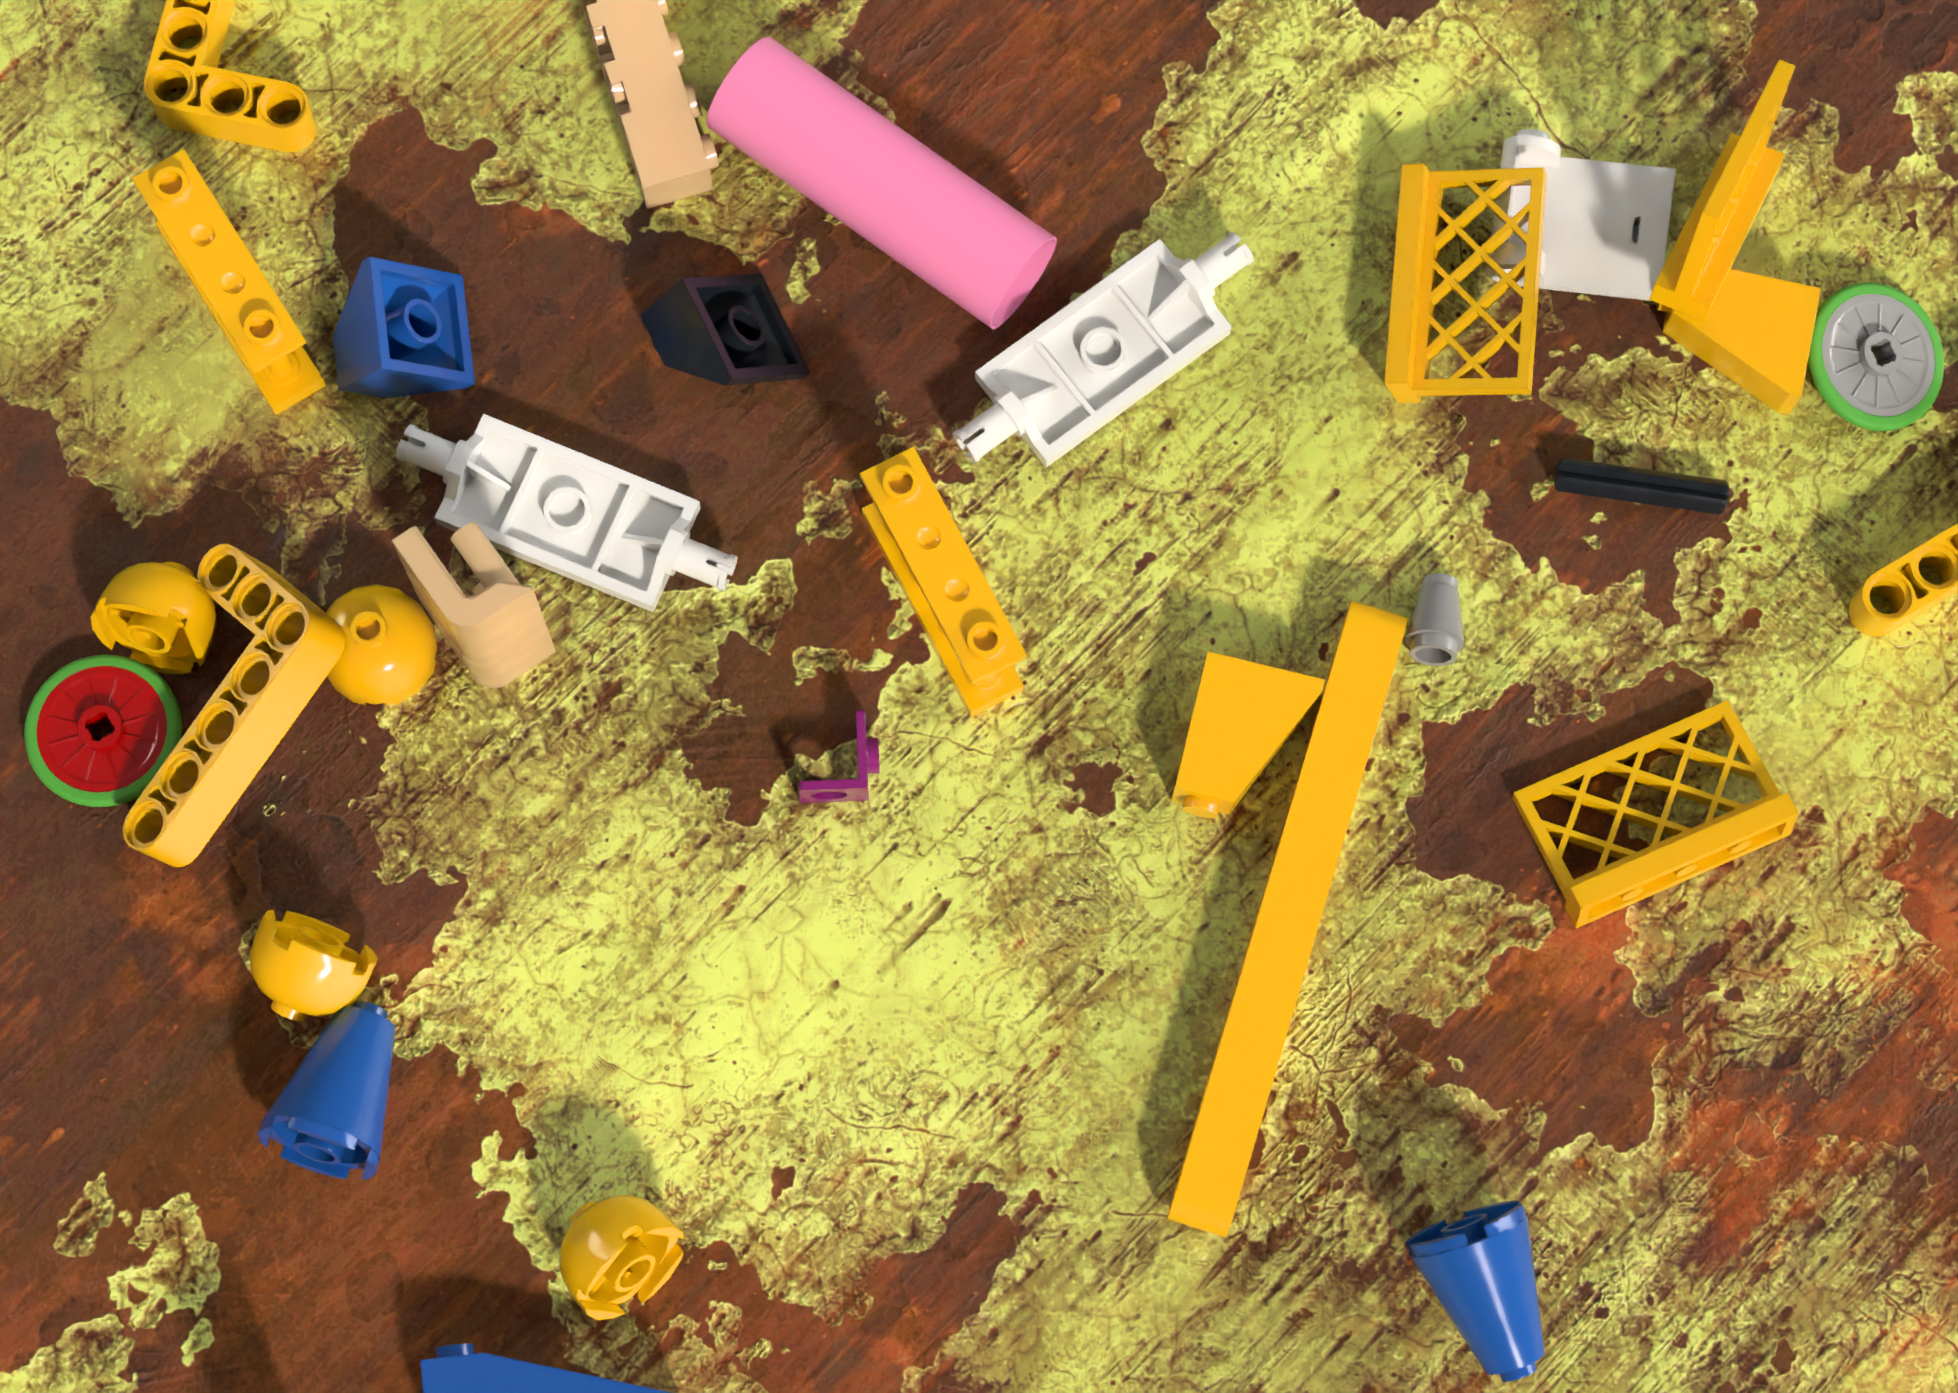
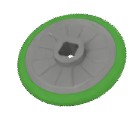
(1905, 345)

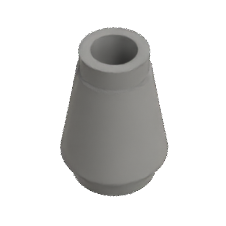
(1436, 623)

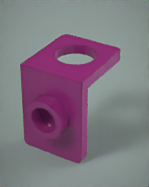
(847, 789)

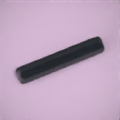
(1641, 485)

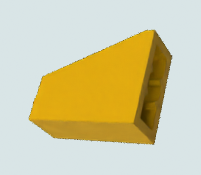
(1754, 335)
(1237, 729)

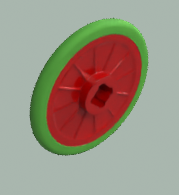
(84, 697)

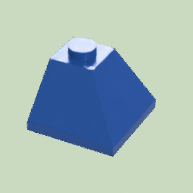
(403, 332)

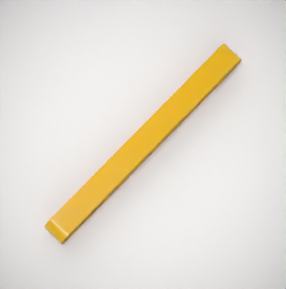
(1287, 920)

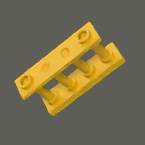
(229, 281)
(942, 582)

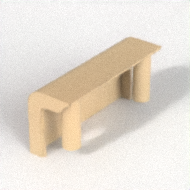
(494, 631)

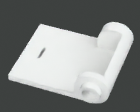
(1589, 220)

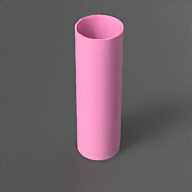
(880, 181)

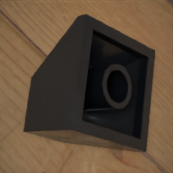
(724, 331)

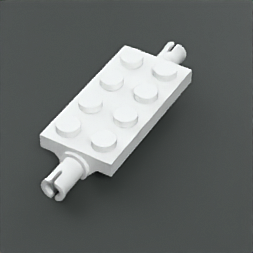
(1104, 351)
(567, 511)

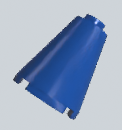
(337, 1097)
(1486, 1284)

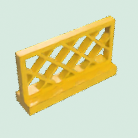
(1724, 209)
(1416, 273)
(1673, 859)

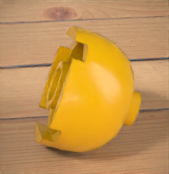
(158, 616)
(386, 645)
(307, 966)
(617, 1251)

